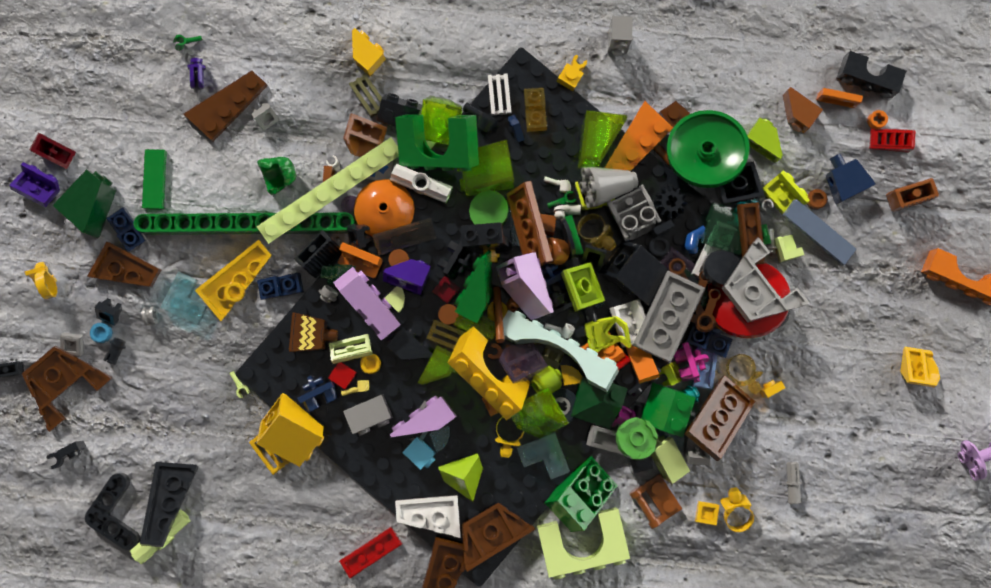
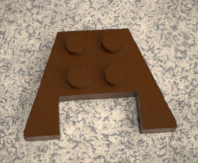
(53, 376)

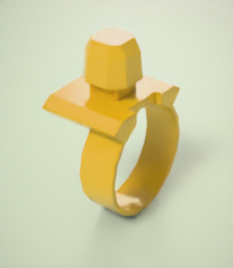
(42, 277)
(506, 450)
(735, 500)

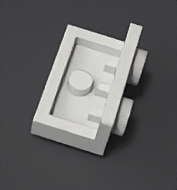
(632, 314)

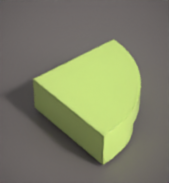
(396, 299)

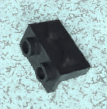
(393, 106)

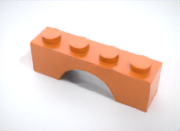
(944, 267)

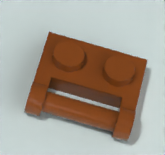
(661, 497)

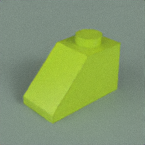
(765, 140)

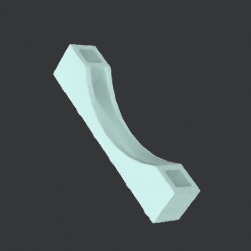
(522, 331)

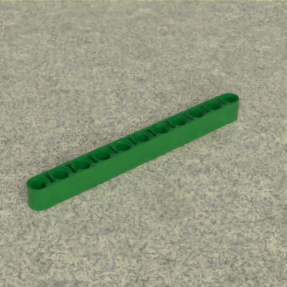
(236, 219)

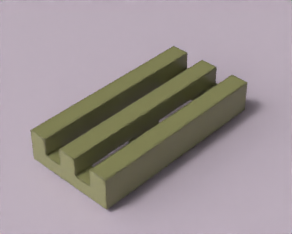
(359, 82)

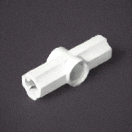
(409, 178)

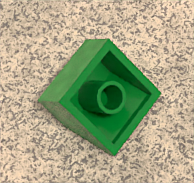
(668, 409)

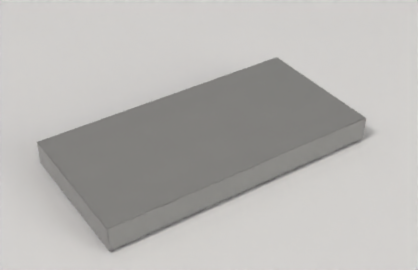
(668, 316)

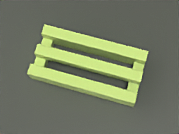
(350, 352)

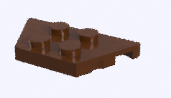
(491, 533)

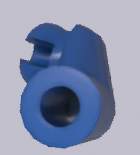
(692, 240)

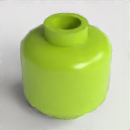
(547, 378)

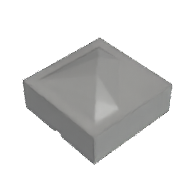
(72, 343)

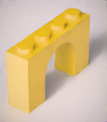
(470, 365)

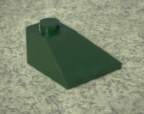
(596, 405)

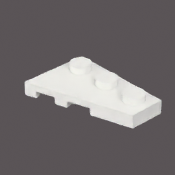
(431, 513)

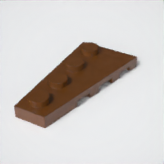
(226, 105)

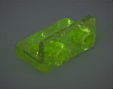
(484, 326)

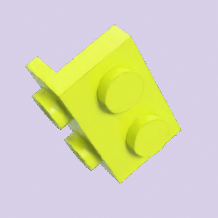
(783, 191)

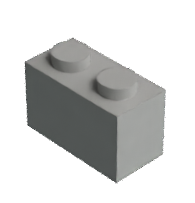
(619, 35)
(368, 414)

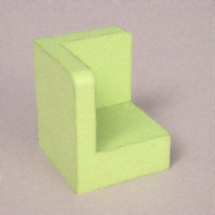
(787, 248)

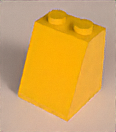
(290, 431)

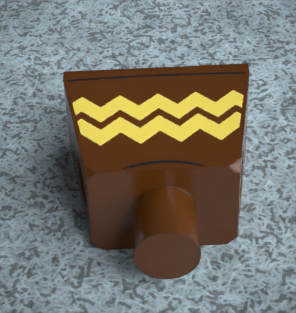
(309, 333)

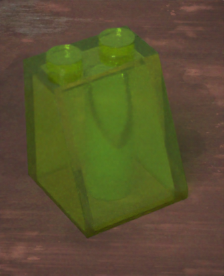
(598, 136)
(493, 170)

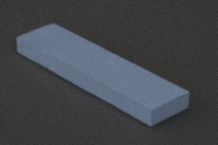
(819, 232)

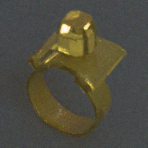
(604, 240)
(753, 385)

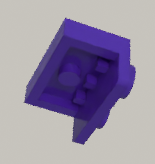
(35, 185)

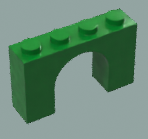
(415, 152)

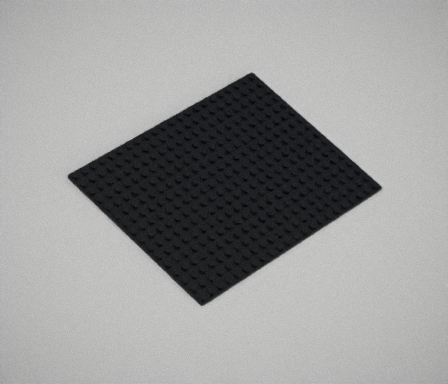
(376, 457)

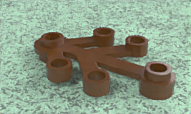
(701, 314)

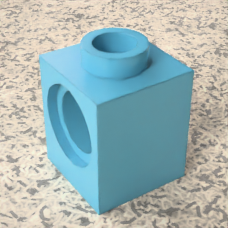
(420, 453)

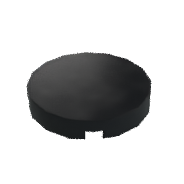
(720, 266)

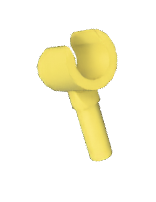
(362, 386)

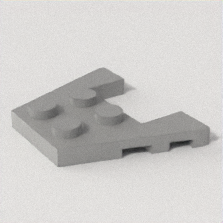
(753, 293)

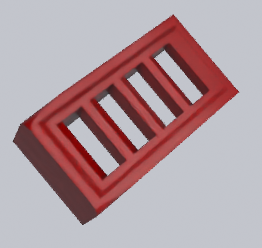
(892, 133)

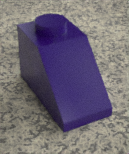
(408, 275)

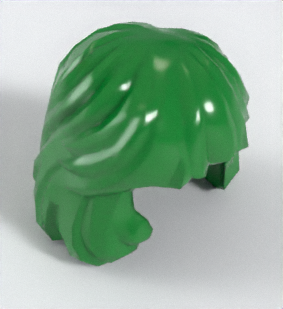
(277, 173)

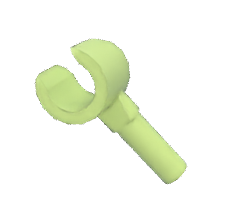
(239, 385)

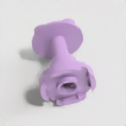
(974, 459)

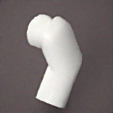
(568, 209)

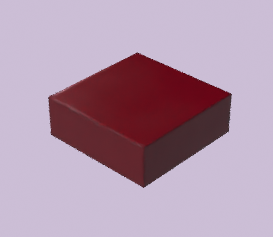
(446, 290)

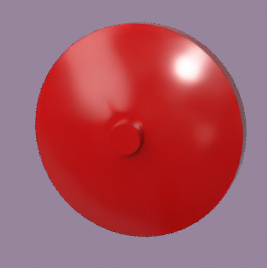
(731, 320)

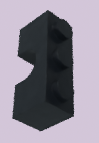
(855, 72)

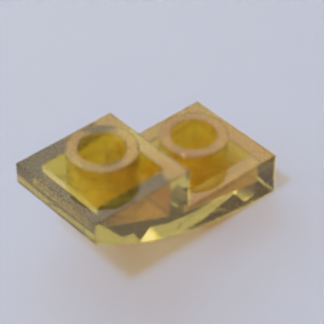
(535, 109)

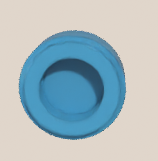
(101, 332)

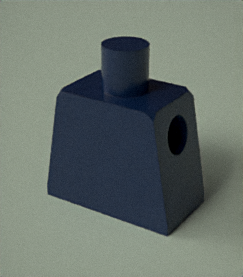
(847, 179)

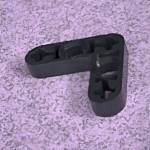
(105, 513)

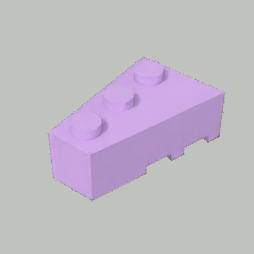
(367, 303)

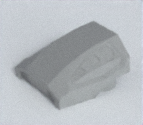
(634, 213)

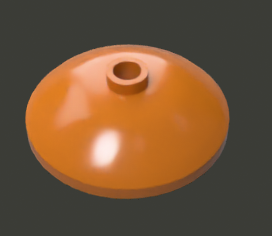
(398, 201)

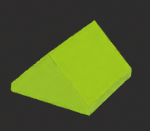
(582, 286)

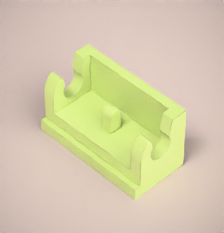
(669, 460)

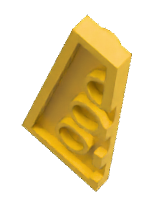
(241, 270)

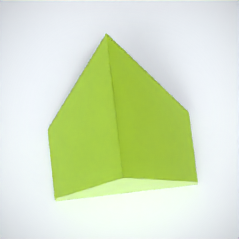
(463, 475)

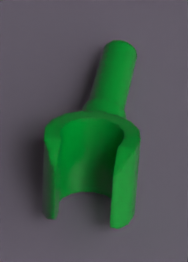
(182, 41)
(562, 200)

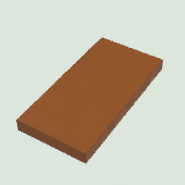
(528, 222)

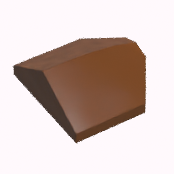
(363, 135)

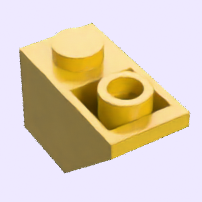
(365, 54)

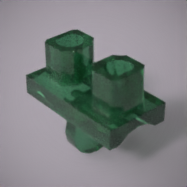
(334, 272)

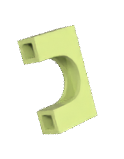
(611, 549)

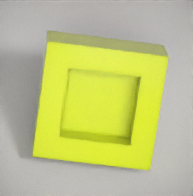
(672, 373)

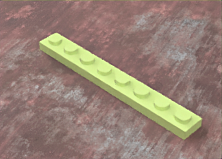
(328, 190)

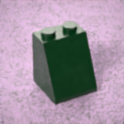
(87, 202)

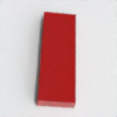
(370, 552)

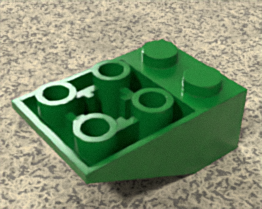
(478, 292)
(581, 495)

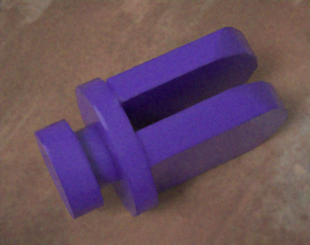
(193, 67)

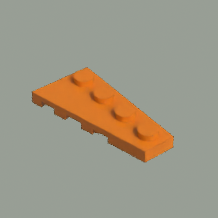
(640, 138)

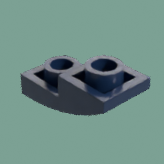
(124, 227)
(280, 286)
(710, 341)

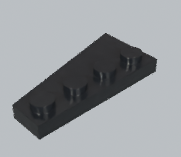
(165, 499)

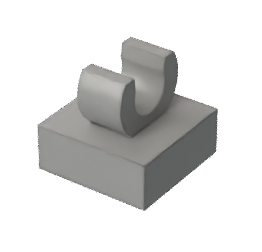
(265, 116)

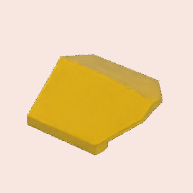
(919, 367)

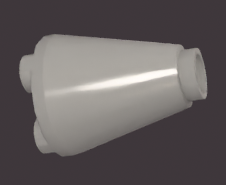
(605, 184)

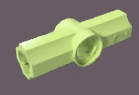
(143, 553)

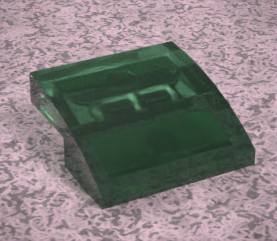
(722, 229)

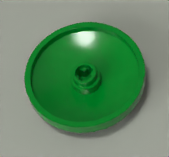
(708, 149)

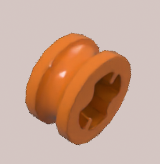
(880, 115)

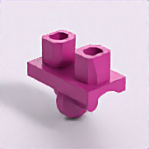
(690, 372)

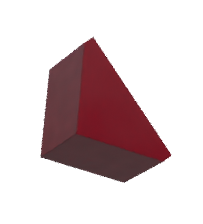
(52, 150)

